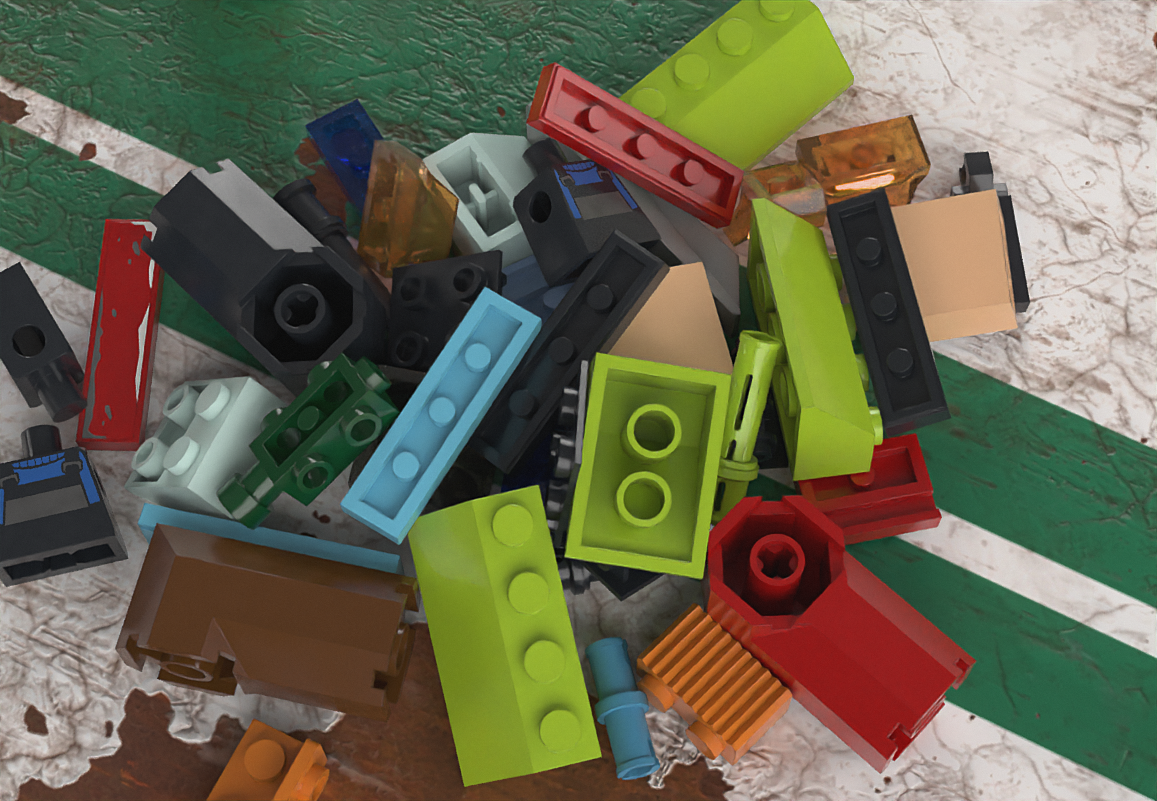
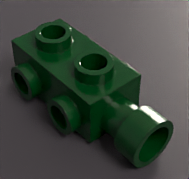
(321, 440)

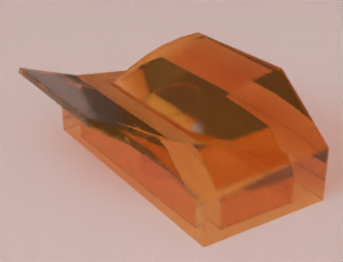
(867, 159)
(783, 184)
(405, 212)

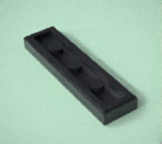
(887, 313)
(583, 323)

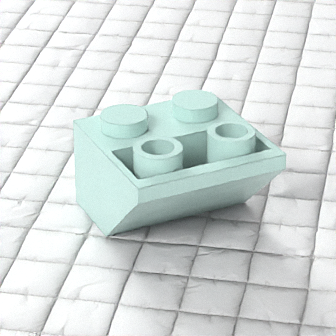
(486, 177)
(201, 444)

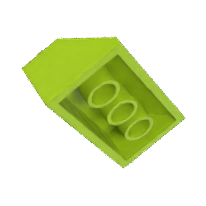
(747, 80)
(815, 374)
(502, 637)

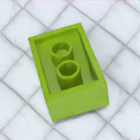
(648, 465)

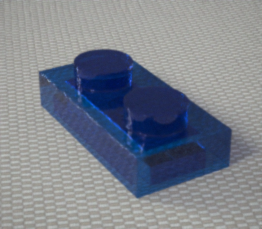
(346, 147)

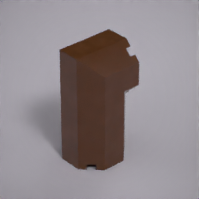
(270, 621)

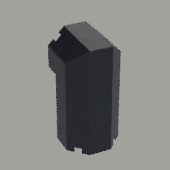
(264, 276)

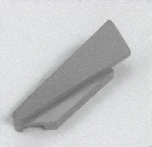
(682, 242)

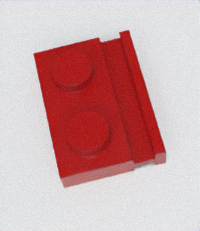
(881, 502)

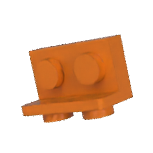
(272, 768)

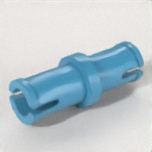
(622, 708)

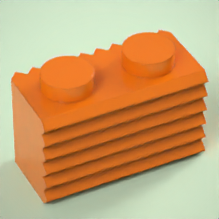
(711, 685)

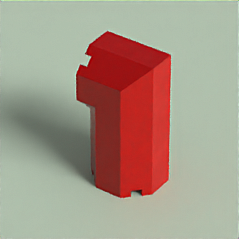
(828, 626)

